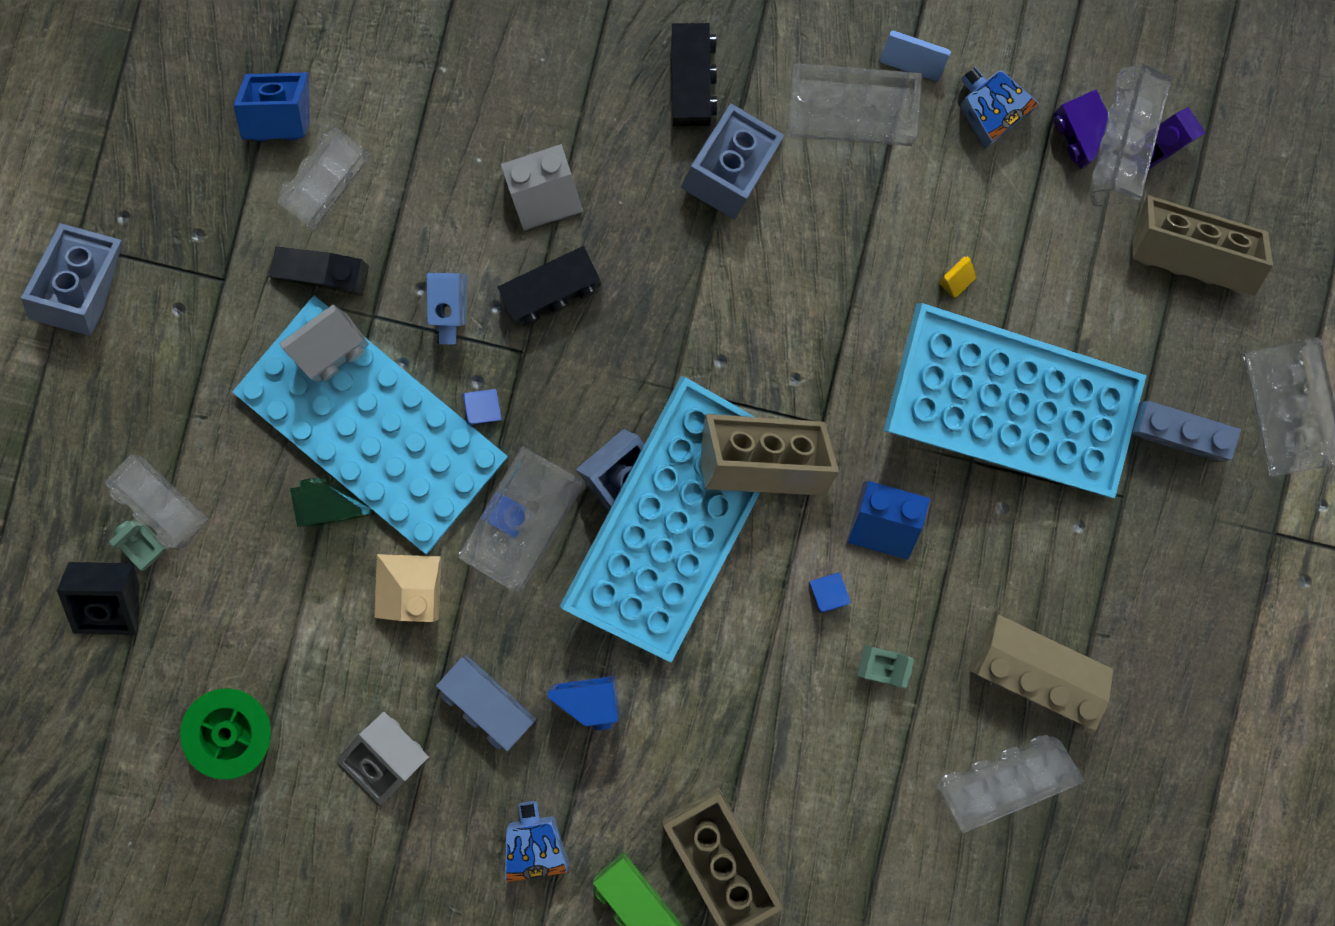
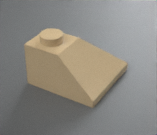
(407, 587)

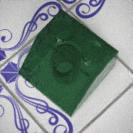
(325, 503)

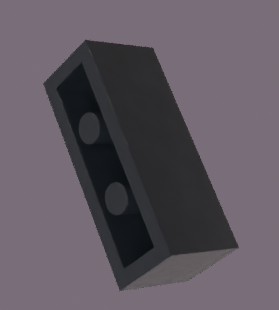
(693, 74)
(550, 286)

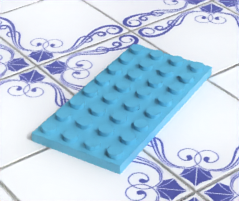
(1014, 401)
(376, 435)
(662, 534)

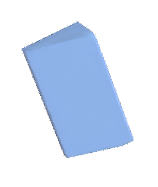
(914, 55)

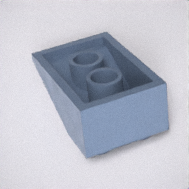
(732, 161)
(72, 280)
(610, 466)

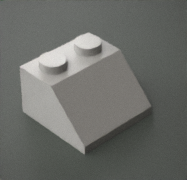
(542, 187)
(325, 344)
(382, 758)

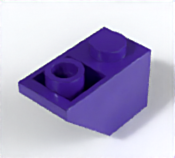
(1083, 126)
(1175, 135)

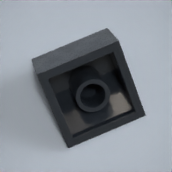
(100, 597)

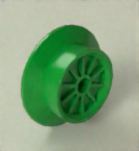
(206, 739)

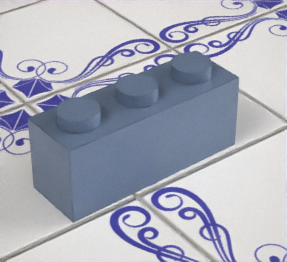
(1185, 431)
(485, 703)

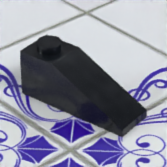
(320, 269)

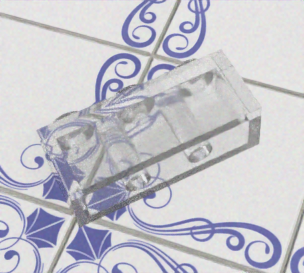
(323, 177)
(156, 502)

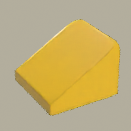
(958, 277)

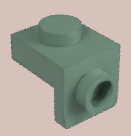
(137, 543)
(885, 666)

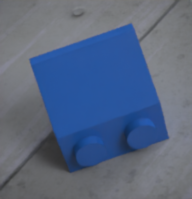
(273, 106)
(888, 519)
(589, 701)

